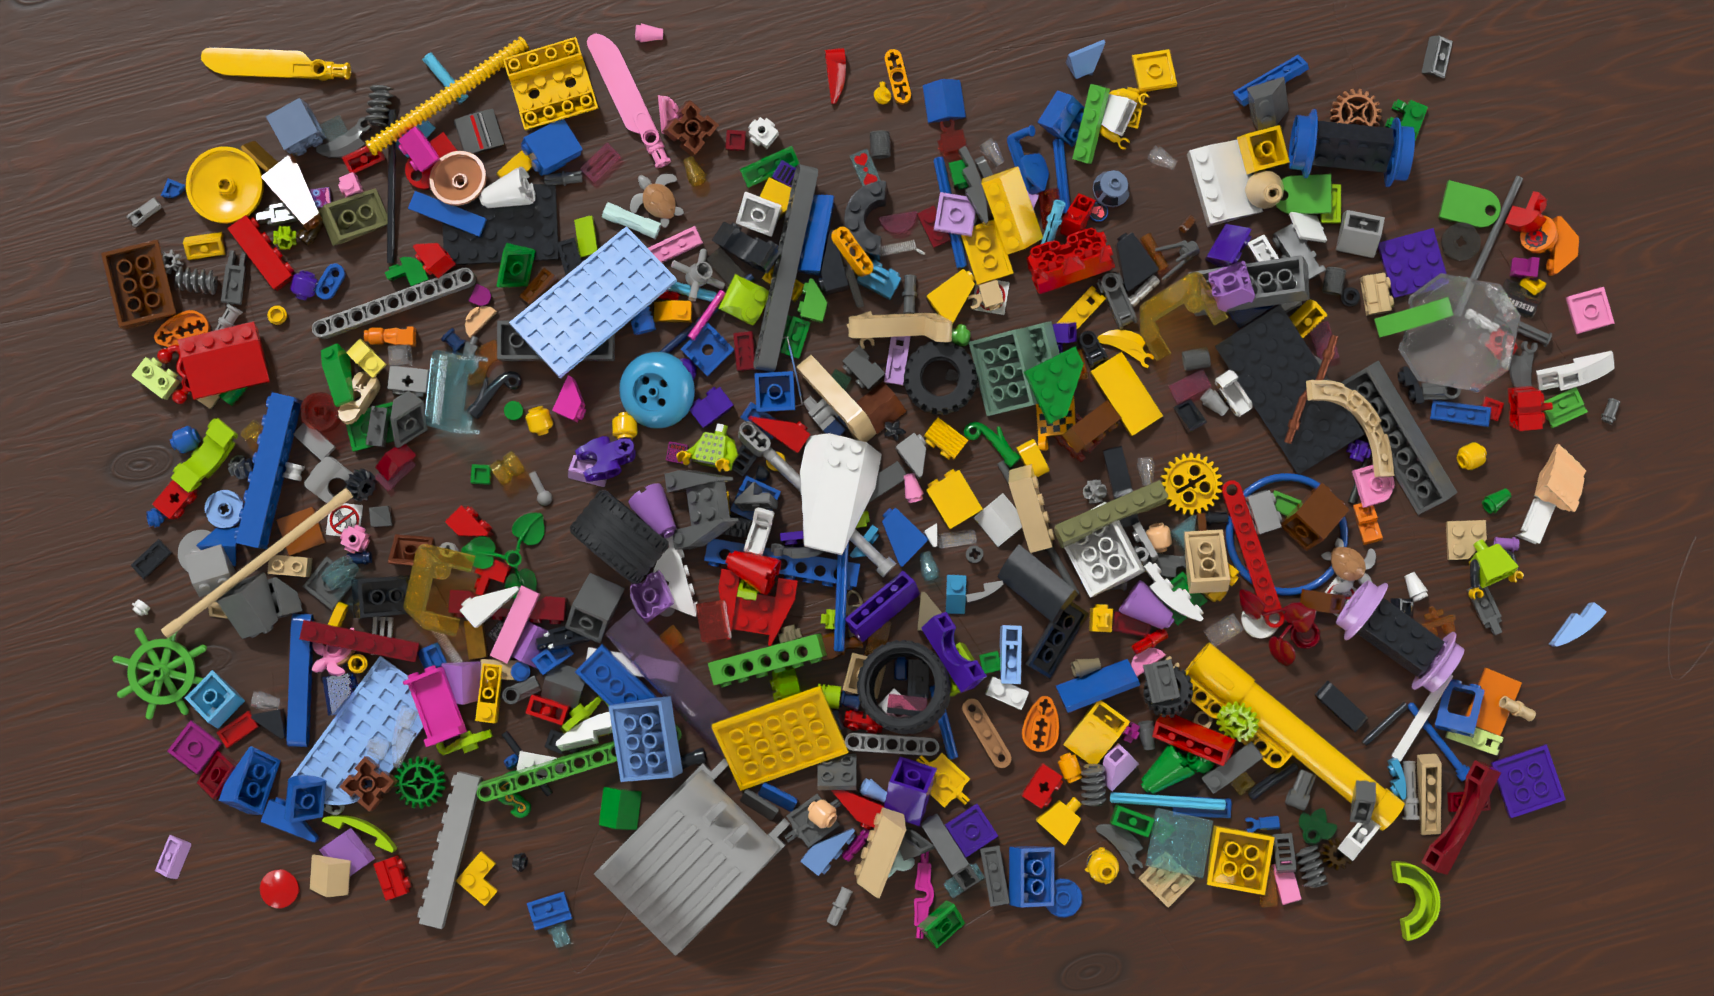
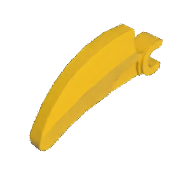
(1127, 342)

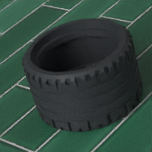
(619, 537)
(871, 669)

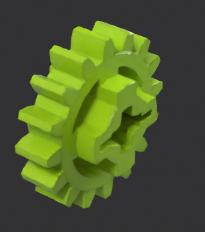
(1237, 721)

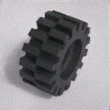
(740, 528)

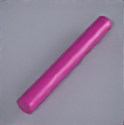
(707, 314)

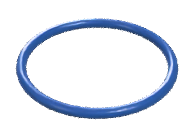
(1230, 541)

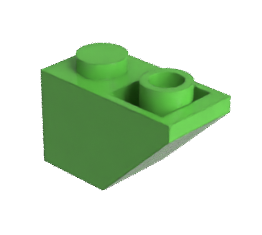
(814, 304)

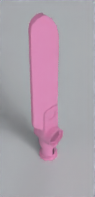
(626, 95)

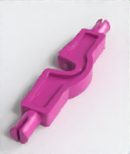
(922, 883)

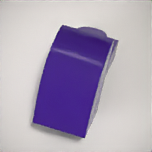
(1065, 333)

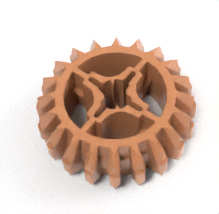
(1350, 109)

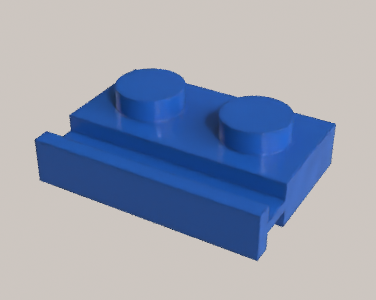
(549, 910)

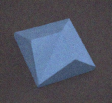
(1085, 59)

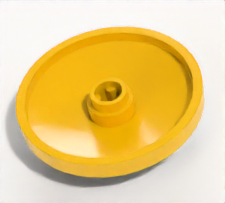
(224, 185)

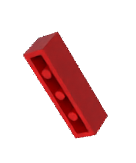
(261, 252)
(1194, 738)

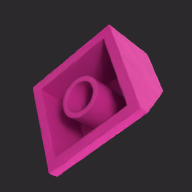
(419, 149)
(570, 401)

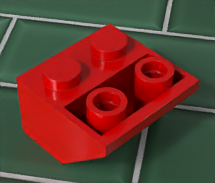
(467, 524)

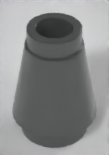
(1146, 731)

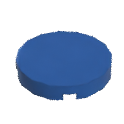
(1066, 898)

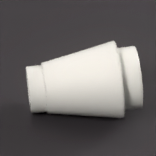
(1415, 587)

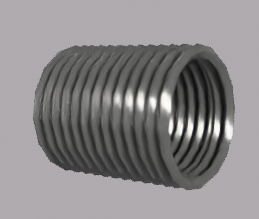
(880, 144)
(1333, 281)
(1196, 359)

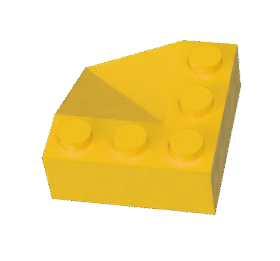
(1239, 860)

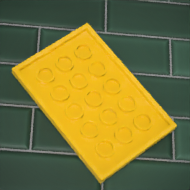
(780, 738)

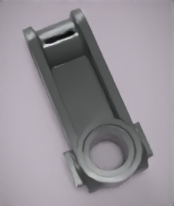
(1117, 300)

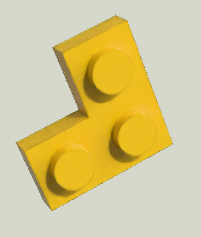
(473, 878)

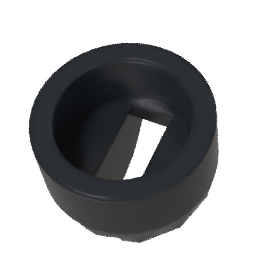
(762, 473)

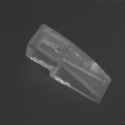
(402, 735)

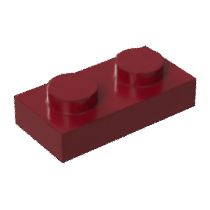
(927, 218)

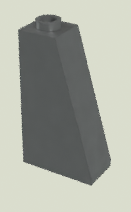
(950, 852)

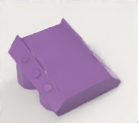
(1231, 286)
(651, 596)
(349, 847)

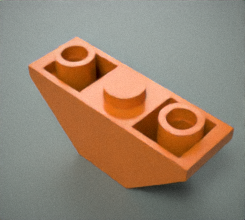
(1565, 248)

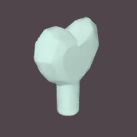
(900, 864)

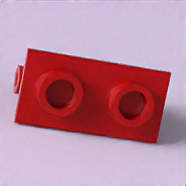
(854, 722)

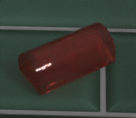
(1046, 199)

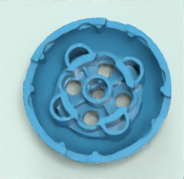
(677, 394)

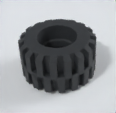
(1173, 706)

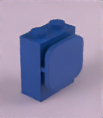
(551, 147)

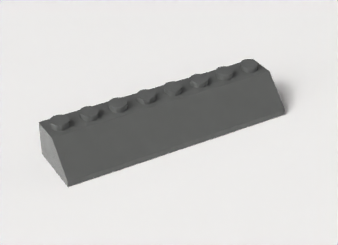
(1412, 456)

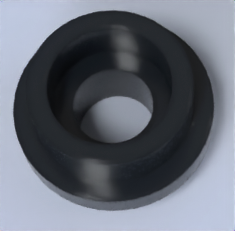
(1354, 292)
(520, 862)

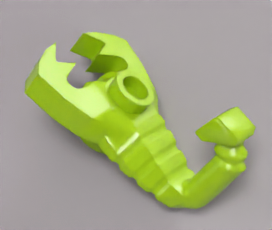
(581, 714)
(467, 742)

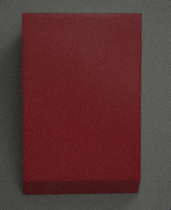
(395, 461)

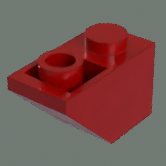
(1077, 215)
(434, 257)

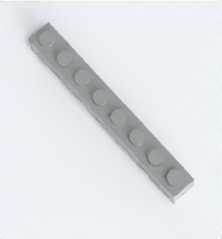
(450, 850)

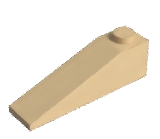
(1429, 793)

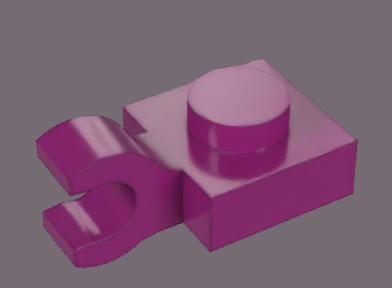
(1130, 732)

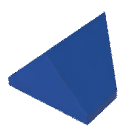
(221, 536)

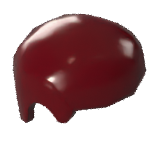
(1306, 640)

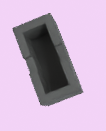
(865, 372)

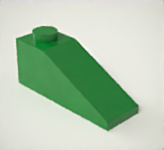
(338, 373)

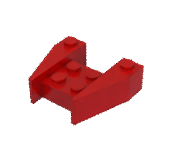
(760, 615)

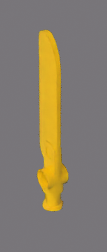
(271, 64)

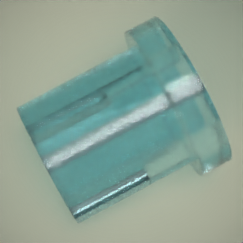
(559, 935)

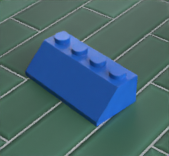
(816, 235)

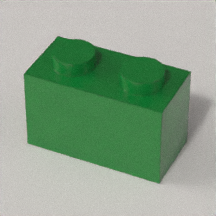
(1132, 820)

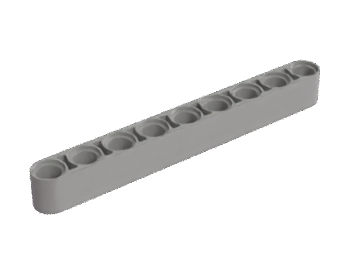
(384, 303)

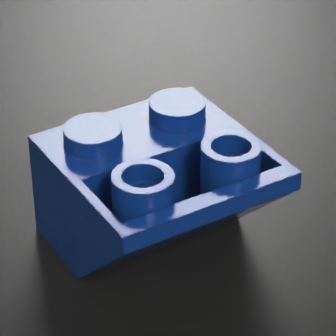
(1063, 117)

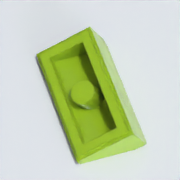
(586, 236)

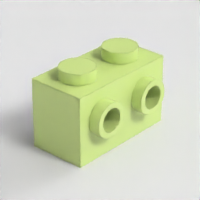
(156, 378)

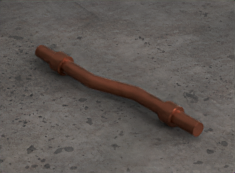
(1294, 423)

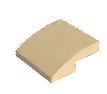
(1166, 884)

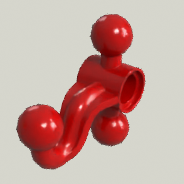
(165, 356)

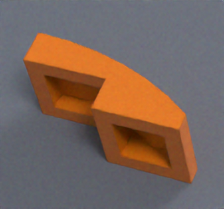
(1367, 524)

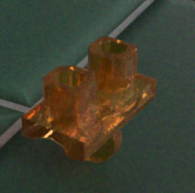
(1446, 622)

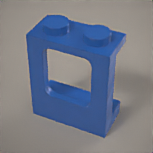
(1458, 723)

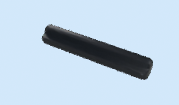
(1272, 779)

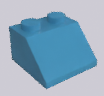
(214, 699)

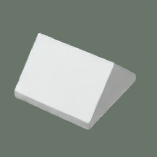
(758, 214)
(999, 520)

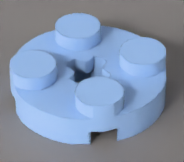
(219, 499)

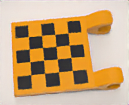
(1056, 428)

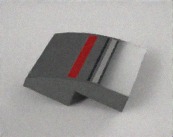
(479, 132)

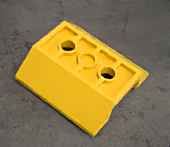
(547, 72)

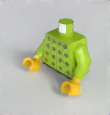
(712, 450)

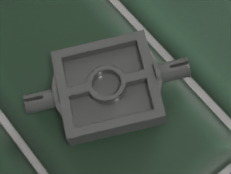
(804, 827)

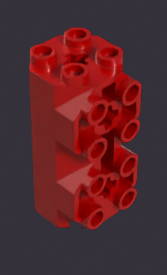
(1060, 265)

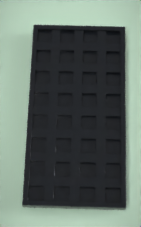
(1273, 373)

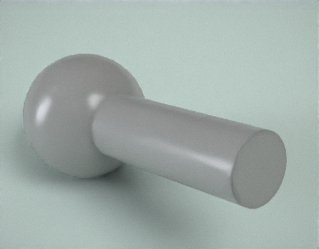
(544, 497)

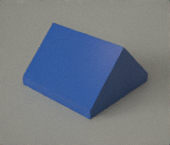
(943, 100)

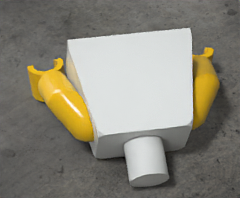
(1118, 114)

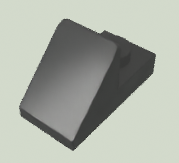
(754, 498)

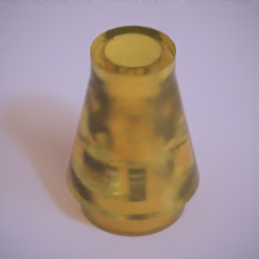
(695, 174)

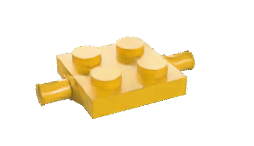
(948, 780)

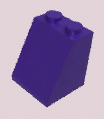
(910, 789)

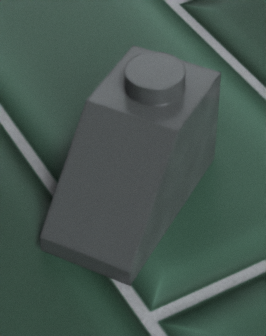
(1363, 801)

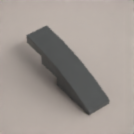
(975, 193)

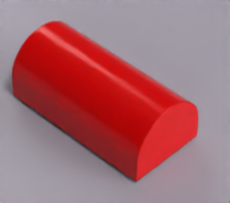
(362, 159)

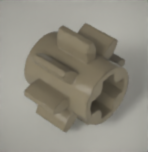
(789, 633)

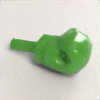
(961, 335)

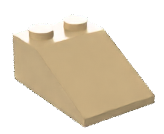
(1206, 561)

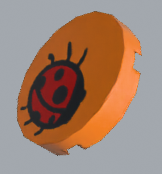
(1542, 238)

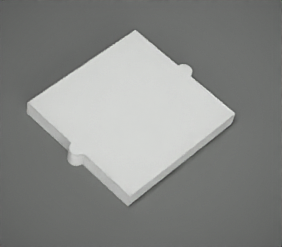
(1308, 227)

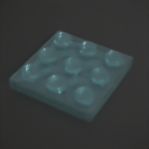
(1179, 843)

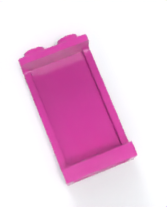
(435, 705)

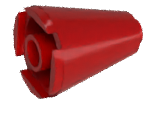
(754, 569)

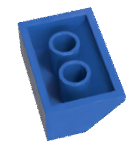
(1031, 876)

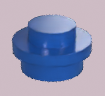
(520, 671)

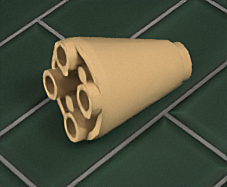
(1260, 186)

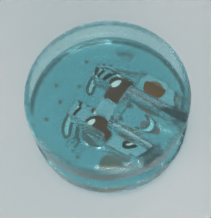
(340, 572)

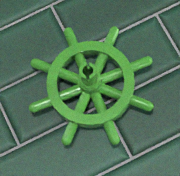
(160, 671)

